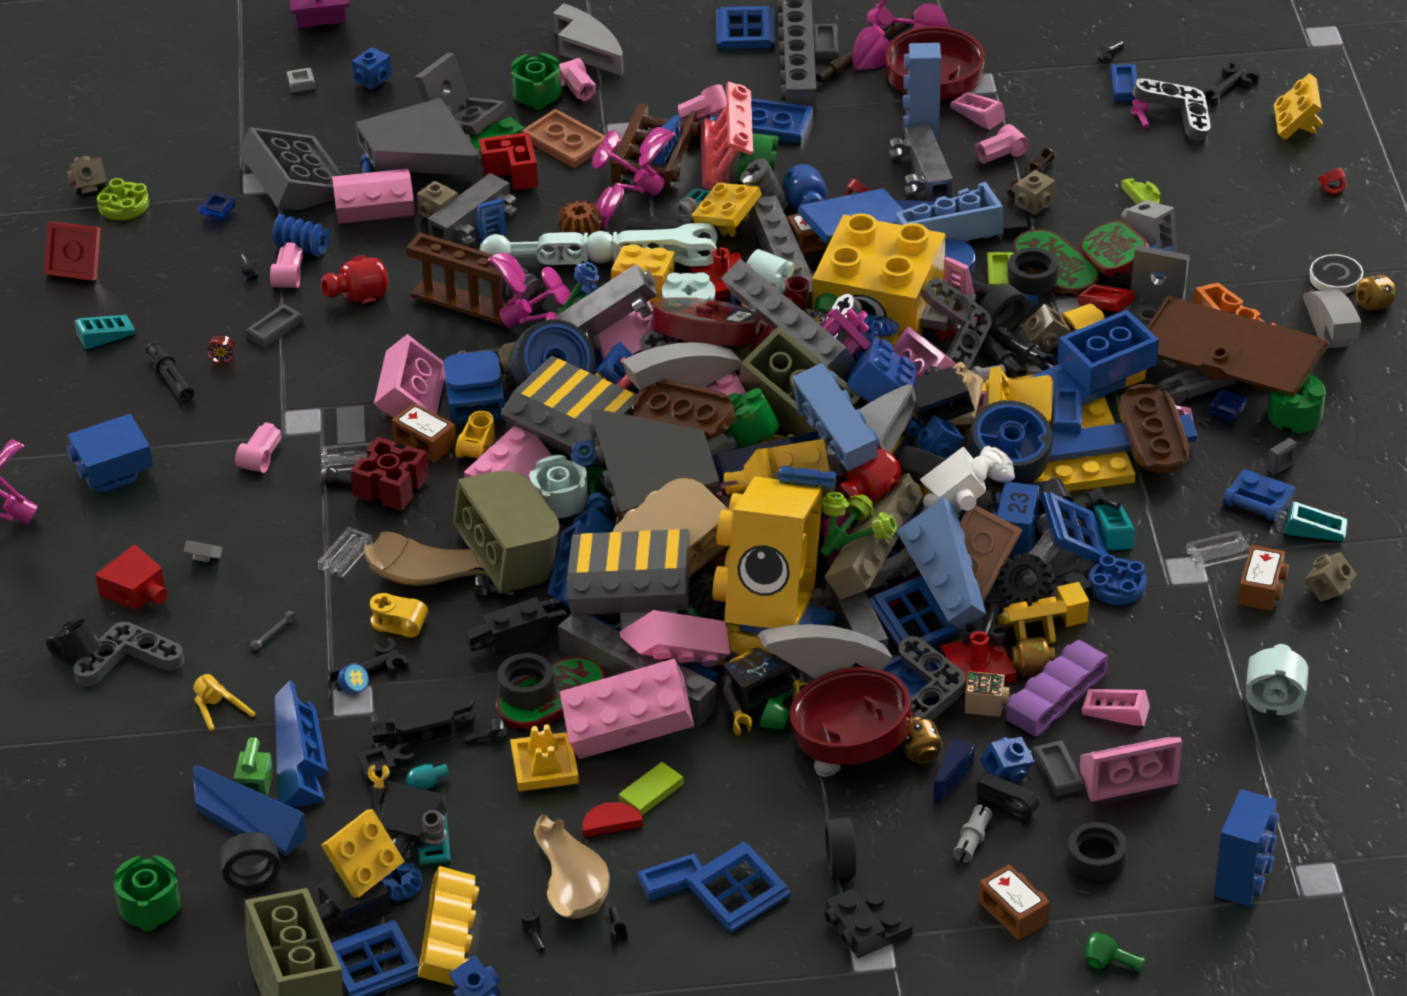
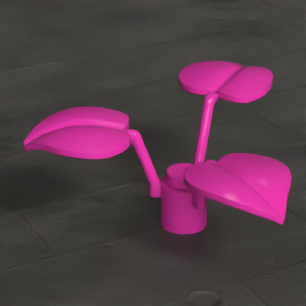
(871, 46)
(645, 179)
(518, 310)
(15, 504)

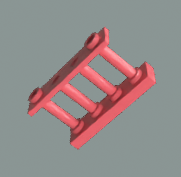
(727, 136)

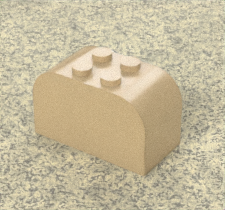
(681, 505)

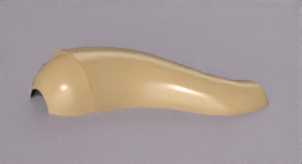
(417, 564)
(578, 873)

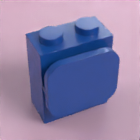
(473, 385)
(109, 453)

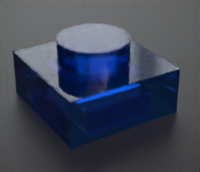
(217, 205)
(1227, 405)

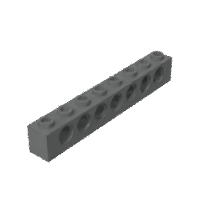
(796, 52)

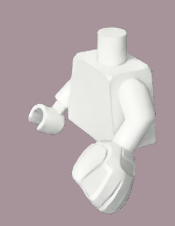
(962, 478)

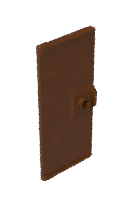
(1235, 346)

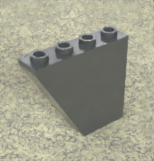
(419, 139)
(648, 455)

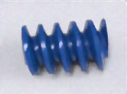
(308, 237)

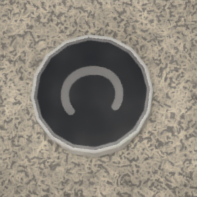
(1336, 272)

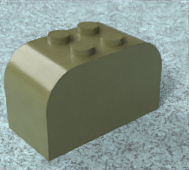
(772, 369)
(507, 528)
(290, 947)

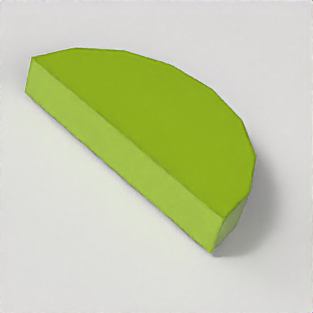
(1139, 191)

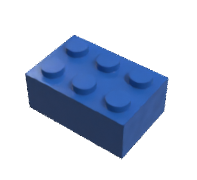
(1108, 351)
(880, 371)
(1246, 848)

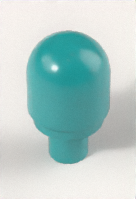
(426, 776)

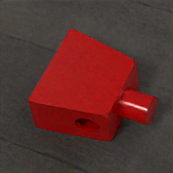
(132, 580)

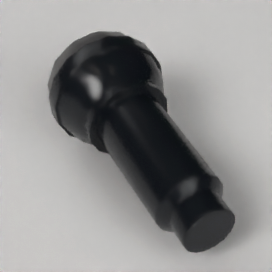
(330, 475)

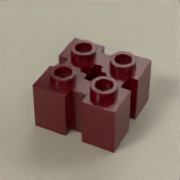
(389, 473)

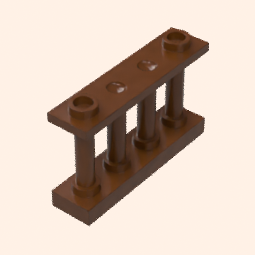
(635, 135)
(462, 259)

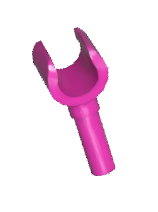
(1139, 109)

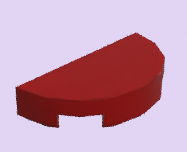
(611, 818)

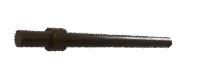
(837, 65)

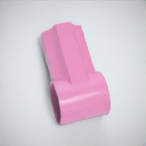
(575, 77)
(708, 104)
(1007, 141)
(287, 268)
(257, 453)

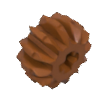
(579, 218)

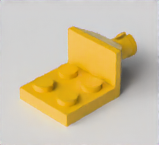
(770, 460)

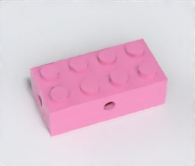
(626, 708)

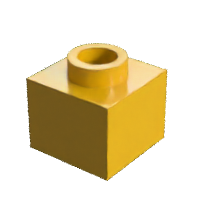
(1076, 604)

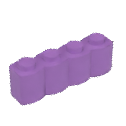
(1056, 687)

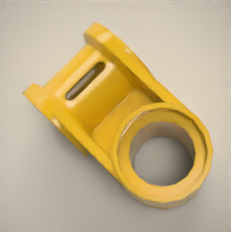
(476, 436)
(399, 615)

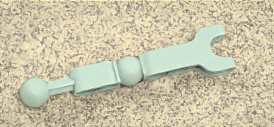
(603, 247)

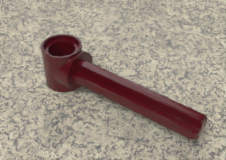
(797, 292)

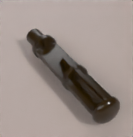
(1046, 155)

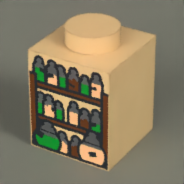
(985, 694)

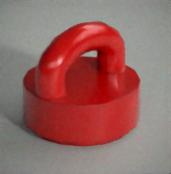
(1331, 177)
(856, 186)

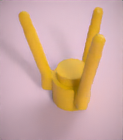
(211, 692)

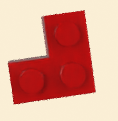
(510, 156)

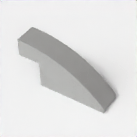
(587, 39)
(1333, 316)
(682, 363)
(887, 417)
(824, 648)

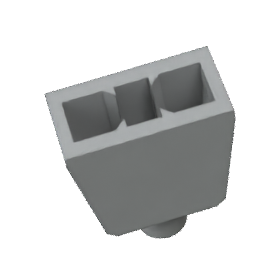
(1153, 222)

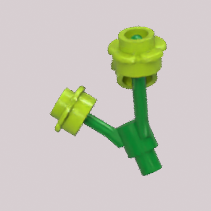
(859, 508)

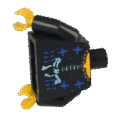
(753, 680)

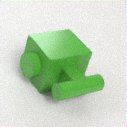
(254, 768)

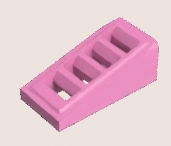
(981, 110)
(953, 270)
(1133, 711)

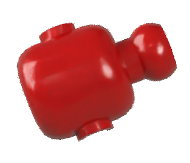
(358, 280)
(872, 478)

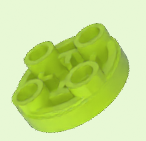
(123, 200)

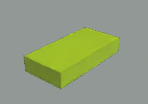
(998, 267)
(651, 788)

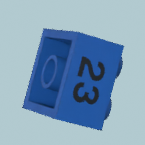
(1019, 507)

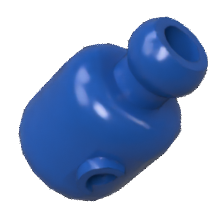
(803, 185)

